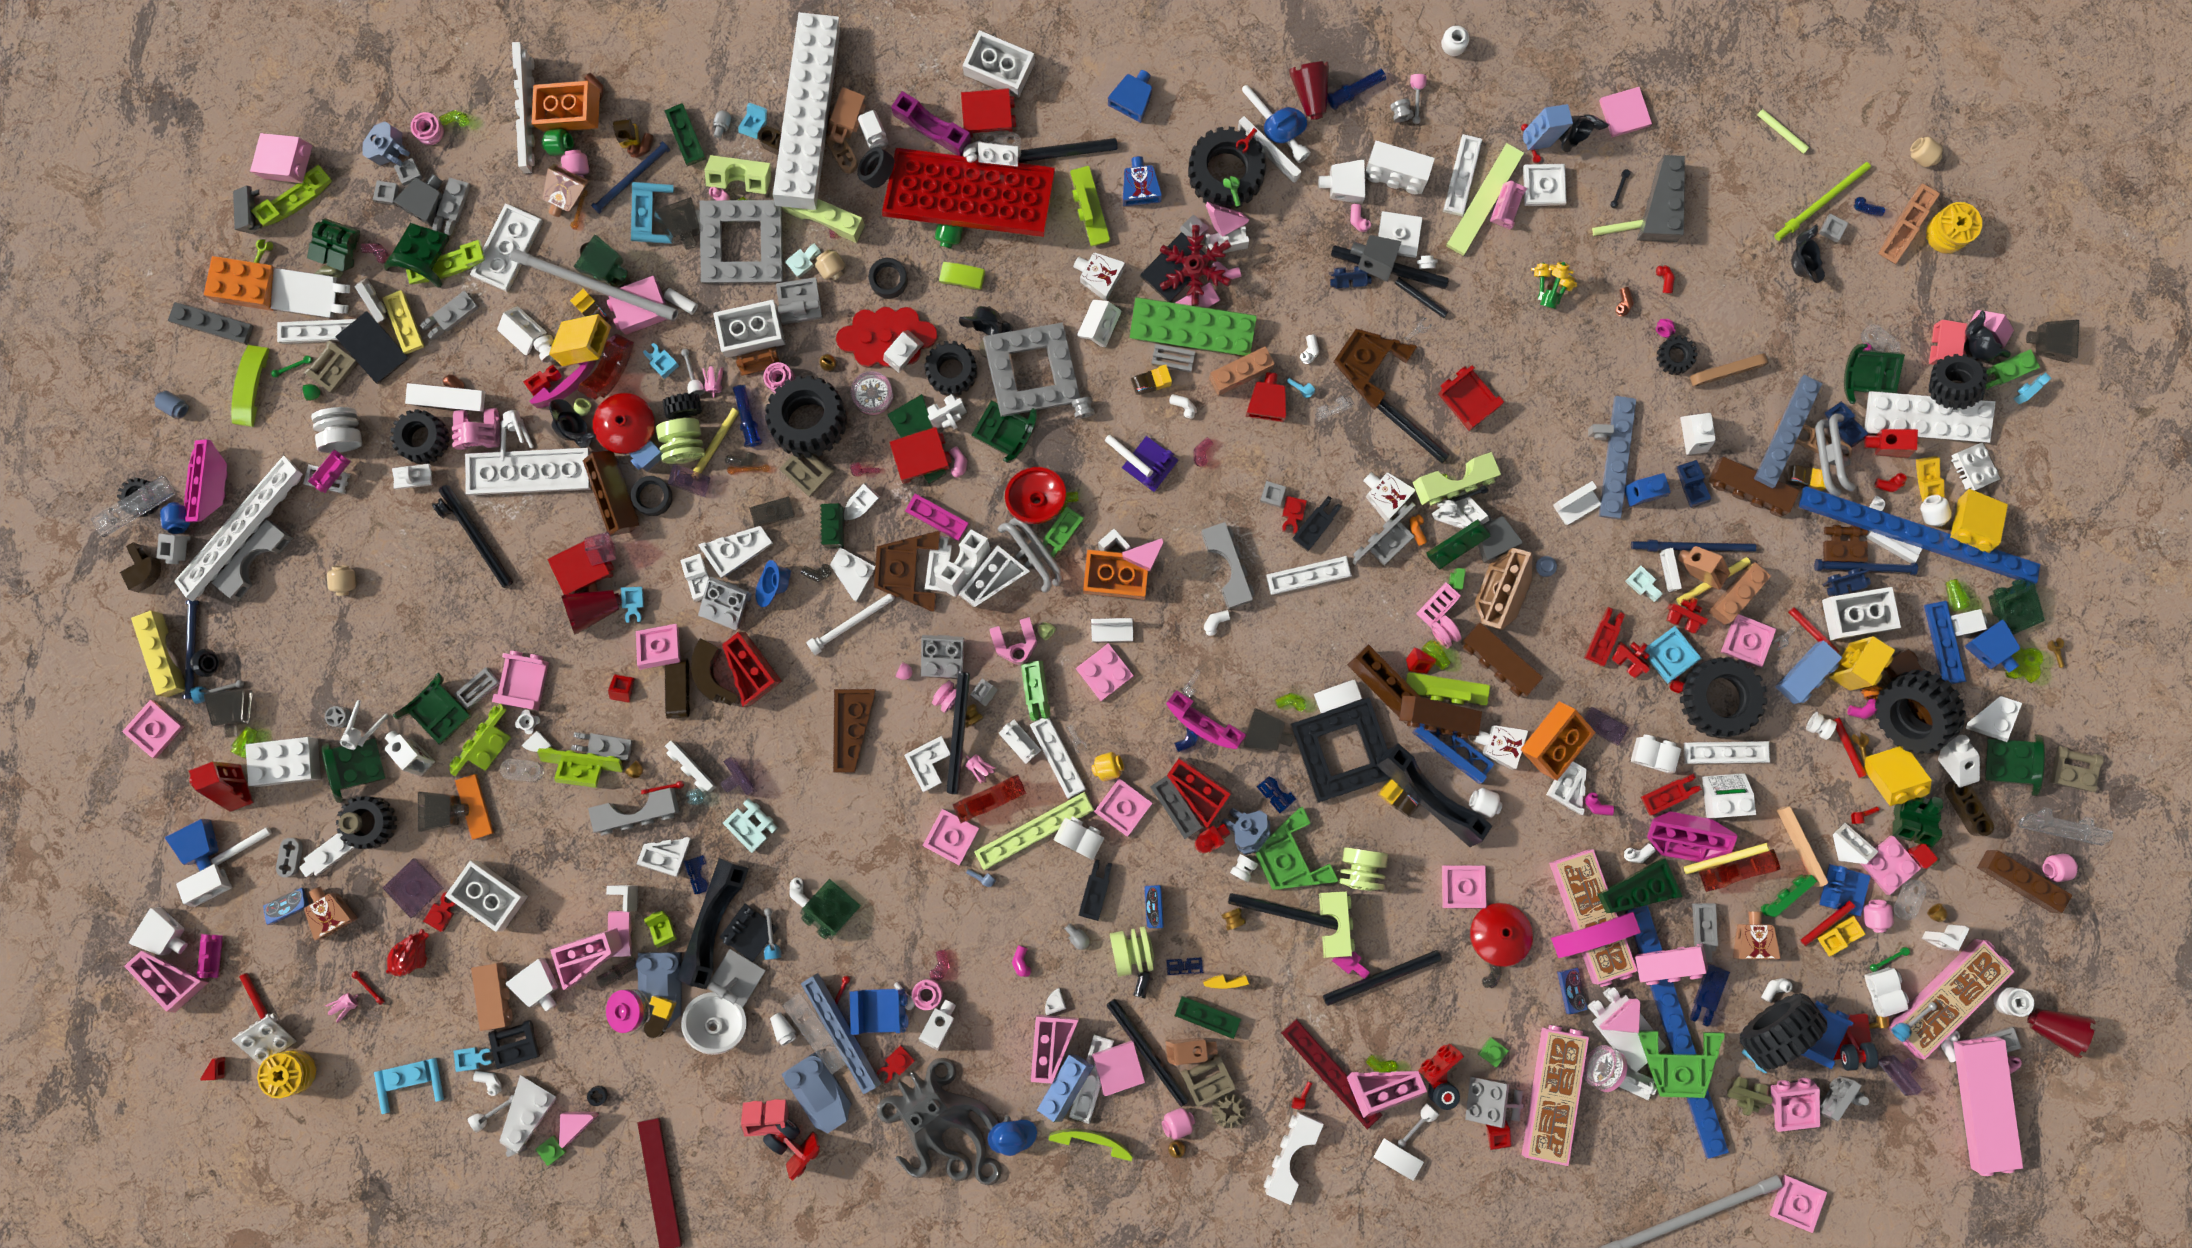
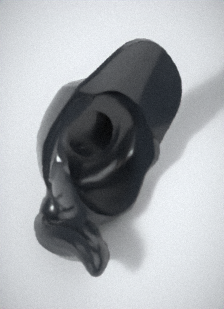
(1580, 130)
(1806, 256)
(986, 320)
(1982, 342)
(569, 424)

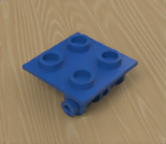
(1844, 886)

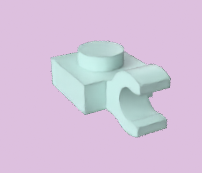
(801, 262)
(1642, 582)

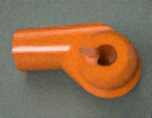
(1416, 530)

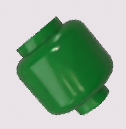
(557, 142)
(948, 235)

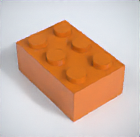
(565, 106)
(239, 283)
(1113, 576)
(1558, 740)

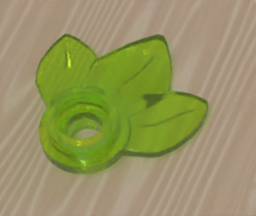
(2026, 668)

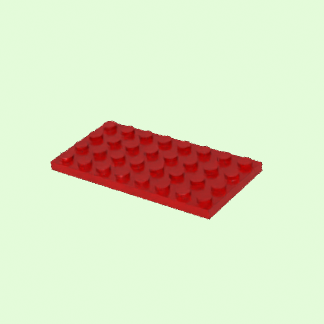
(967, 194)

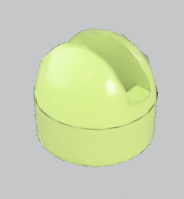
(579, 404)
(1046, 630)

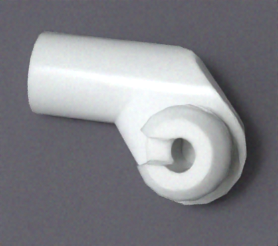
(970, 150)
(1312, 350)
(1184, 402)
(1213, 621)
(1639, 856)
(796, 892)
(1776, 986)
(1948, 1045)
(490, 1080)

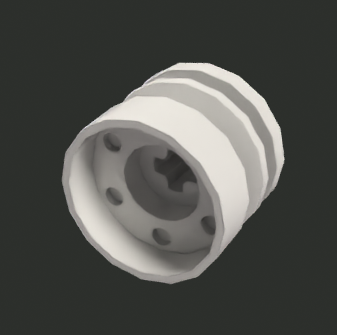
(336, 429)

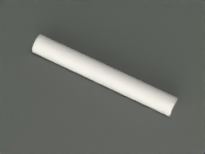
(1129, 456)
(241, 846)

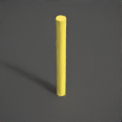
(716, 440)
(1703, 587)
(1726, 858)

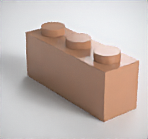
(1241, 371)
(1739, 593)
(492, 996)

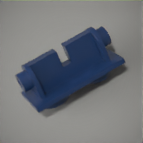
(1342, 276)
(1855, 579)

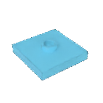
(1671, 654)

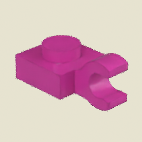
(1351, 963)

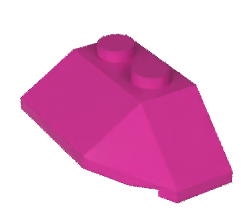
(204, 481)
(1690, 837)

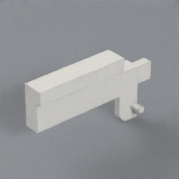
(1903, 550)

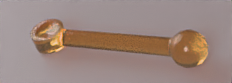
(574, 224)
(731, 470)

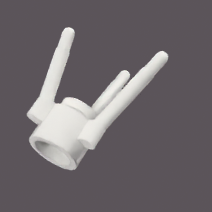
(513, 423)
(351, 736)

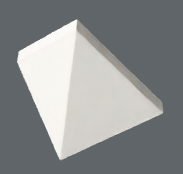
(1852, 846)

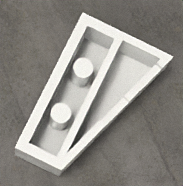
(992, 576)

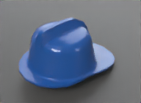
(1285, 125)
(772, 582)
(1012, 1137)

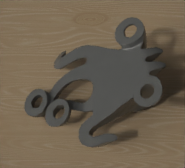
(929, 1112)

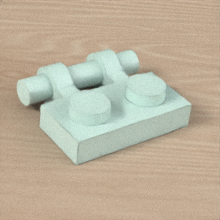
(745, 830)

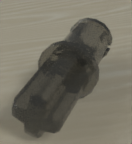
(616, 972)

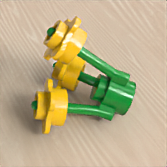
(1563, 279)

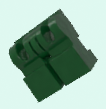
(333, 244)
(1918, 820)

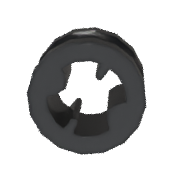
(441, 508)
(601, 1090)

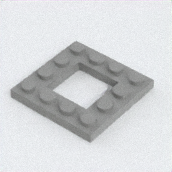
(764, 271)
(1049, 337)

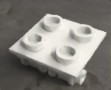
(1977, 467)
(264, 1039)

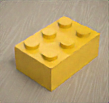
(1862, 663)

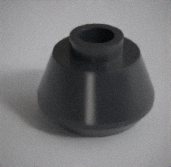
(204, 662)

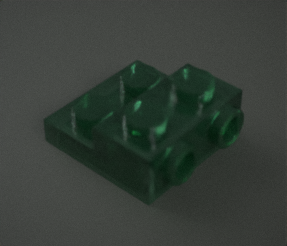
(2017, 605)
(829, 910)

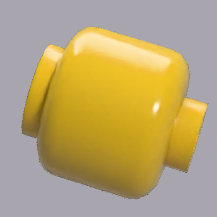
(1108, 766)

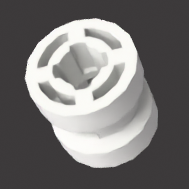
(544, 346)
(1821, 726)
(1241, 872)

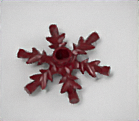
(1198, 270)

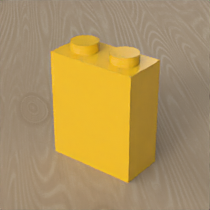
(580, 340)
(1979, 521)
(1897, 775)

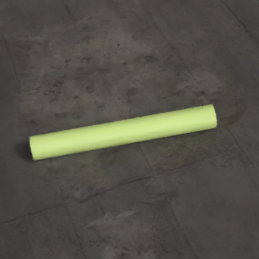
(1783, 131)
(1617, 227)

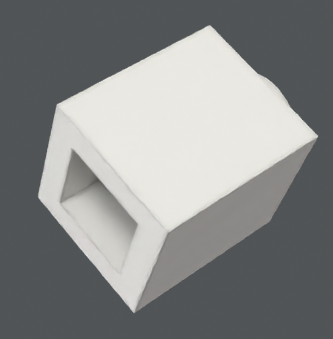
(1969, 622)

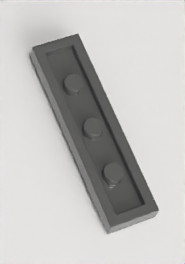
(210, 323)

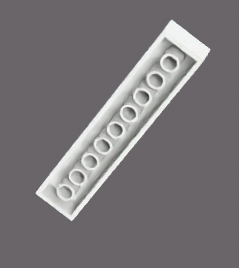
(806, 111)

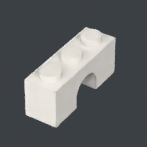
(972, 553)

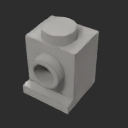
(172, 547)

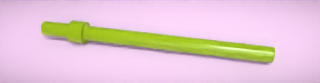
(1793, 224)

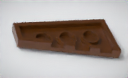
(851, 719)

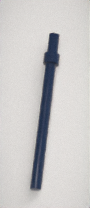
(1653, 546)

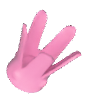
(710, 384)
(979, 767)
(345, 1001)

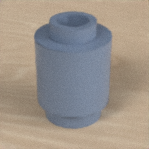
(171, 404)

